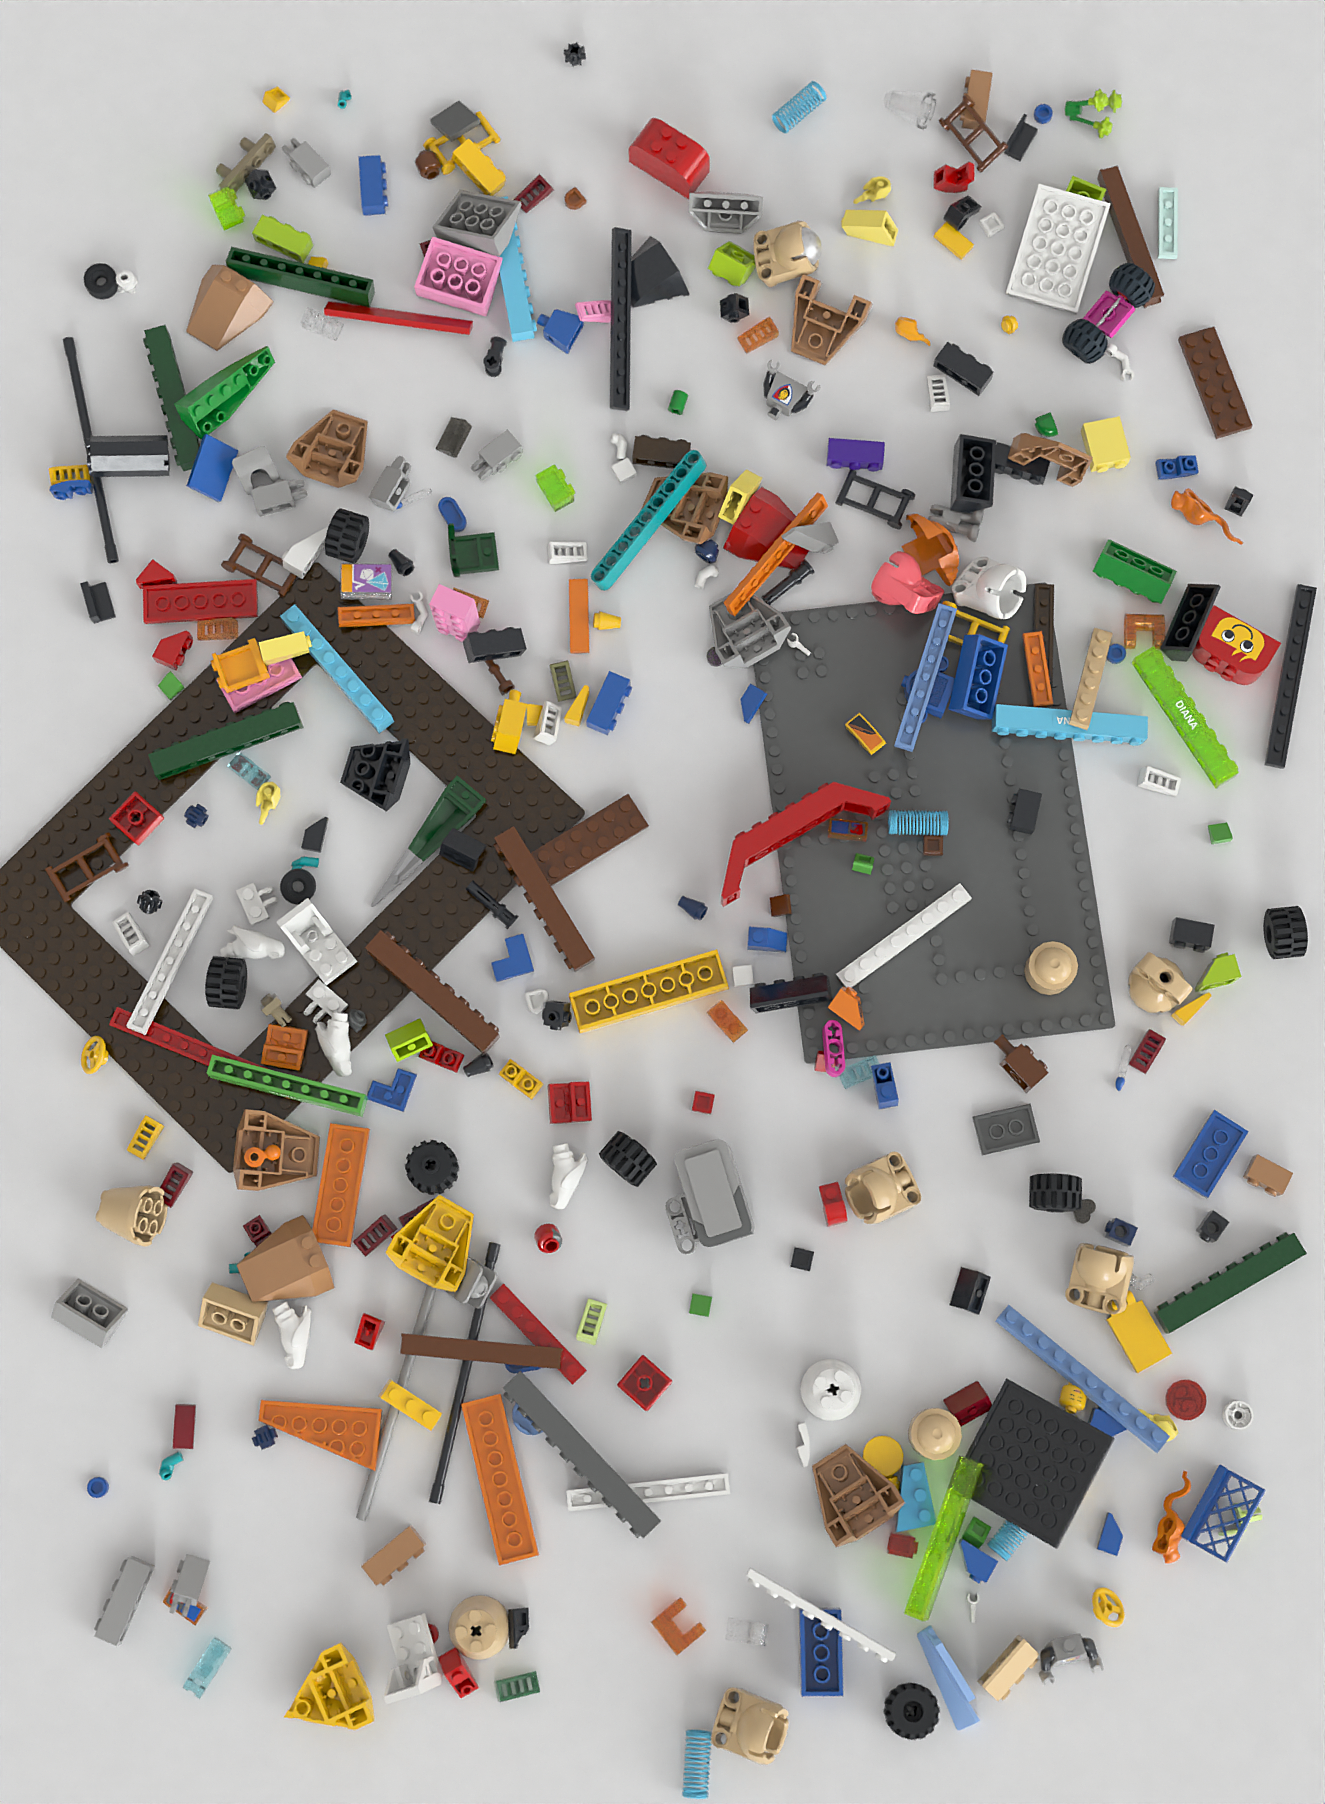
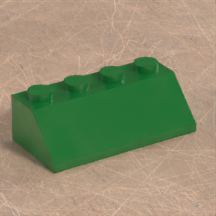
(1134, 571)

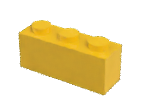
(479, 168)
(410, 1404)

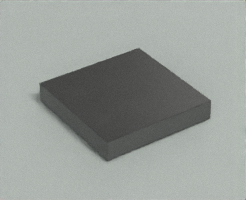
(455, 121)

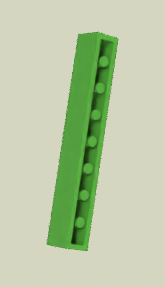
(287, 1085)

